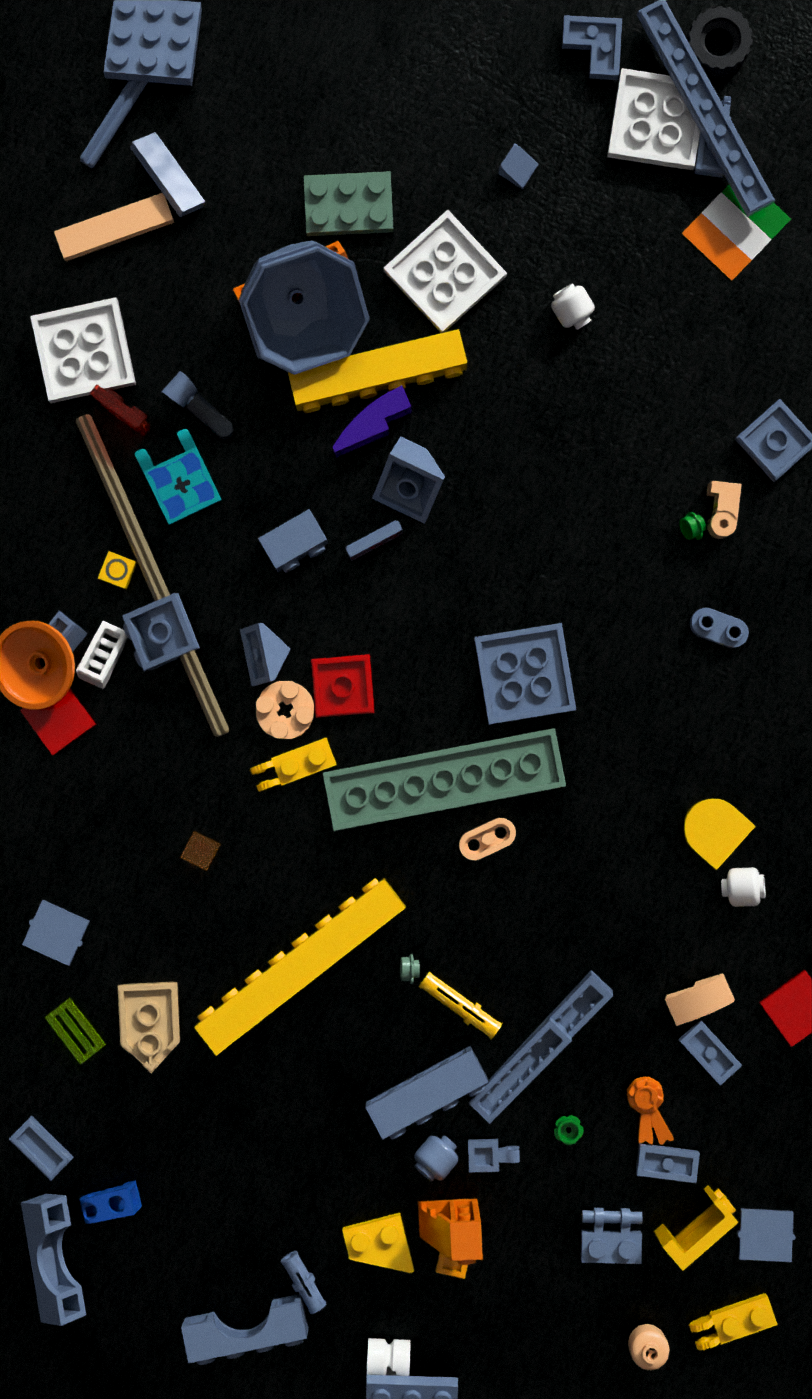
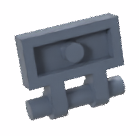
(611, 1246)

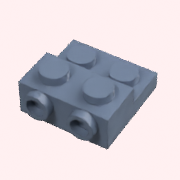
(160, 632)

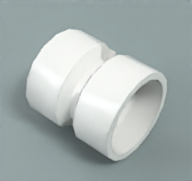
(388, 1358)

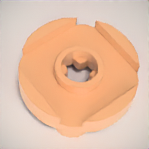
(289, 693)

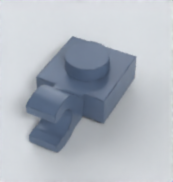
(486, 1156)

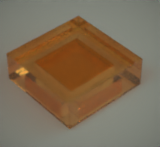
(200, 850)

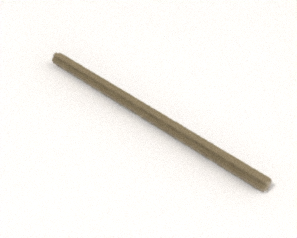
(148, 565)

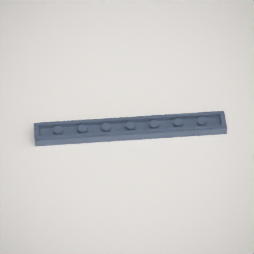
(705, 107)

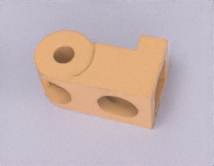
(725, 508)

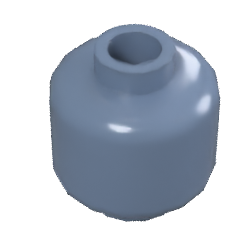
(436, 1158)

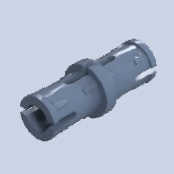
(313, 1298)

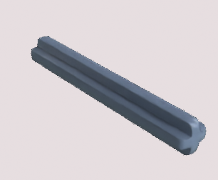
(112, 122)

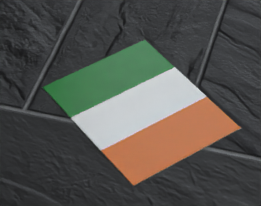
(730, 236)

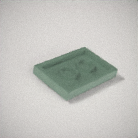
(348, 203)

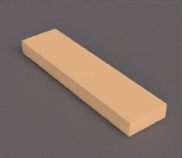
(114, 227)

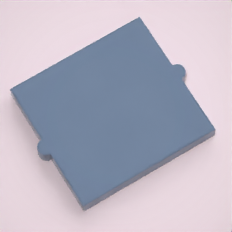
(56, 932)
(766, 1235)

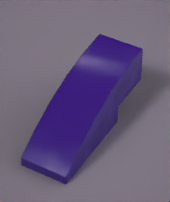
(372, 421)

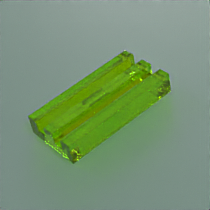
(99, 1043)

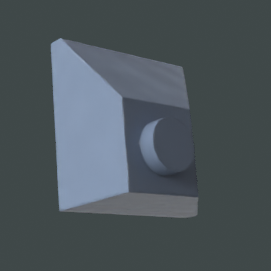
(409, 480)

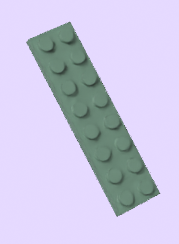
(444, 779)

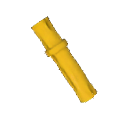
(488, 1026)

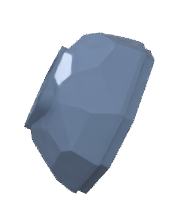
(317, 326)

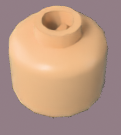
(648, 1347)

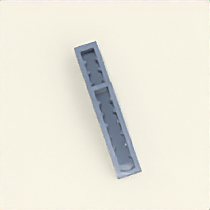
(542, 1046)

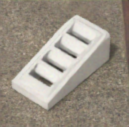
(93, 650)

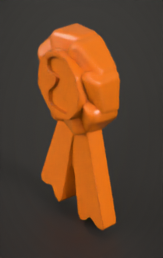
(645, 1097)

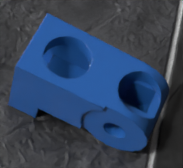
(111, 1203)

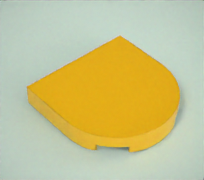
(715, 830)

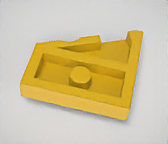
(379, 1243)

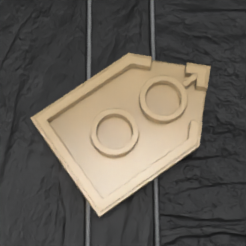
(149, 1021)

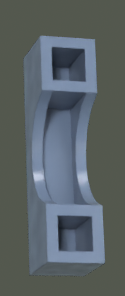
(56, 1290)
(210, 1338)

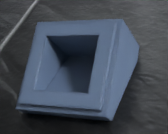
(517, 166)
(69, 629)

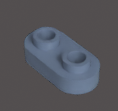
(719, 628)

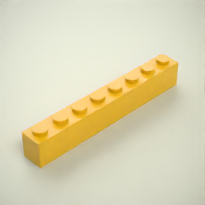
(299, 966)

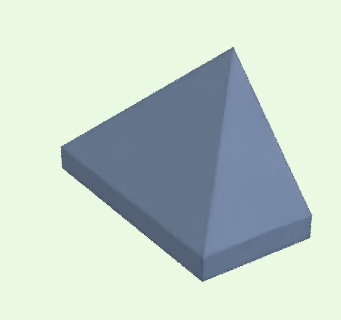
(263, 653)

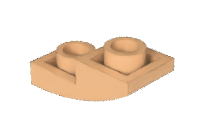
(698, 1001)

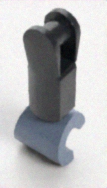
(183, 392)

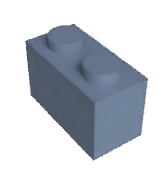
(294, 541)

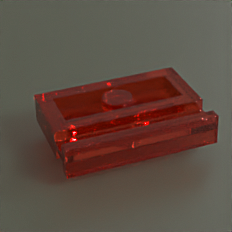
(113, 403)

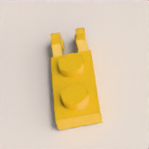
(297, 764)
(735, 1321)

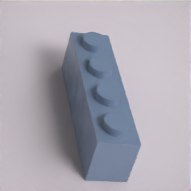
(426, 1093)

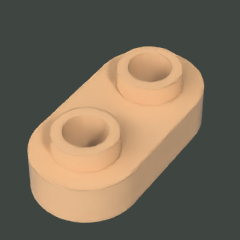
(487, 839)

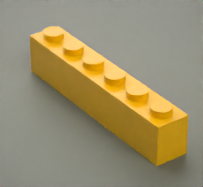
(379, 370)

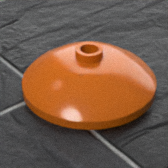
(21, 674)

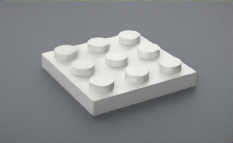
(652, 122)
(445, 272)
(83, 349)

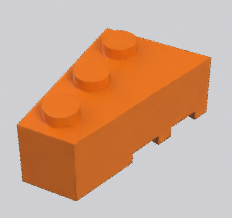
(452, 1228)

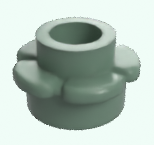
(409, 969)

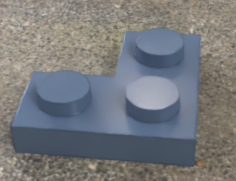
(599, 36)

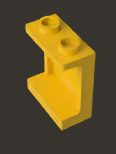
(701, 1232)

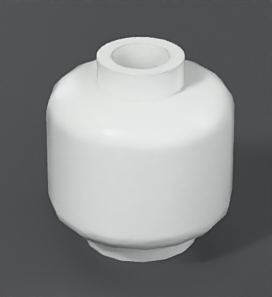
(572, 306)
(744, 887)

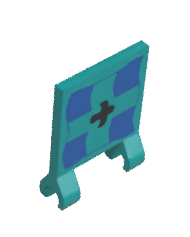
(180, 483)

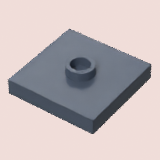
(776, 440)

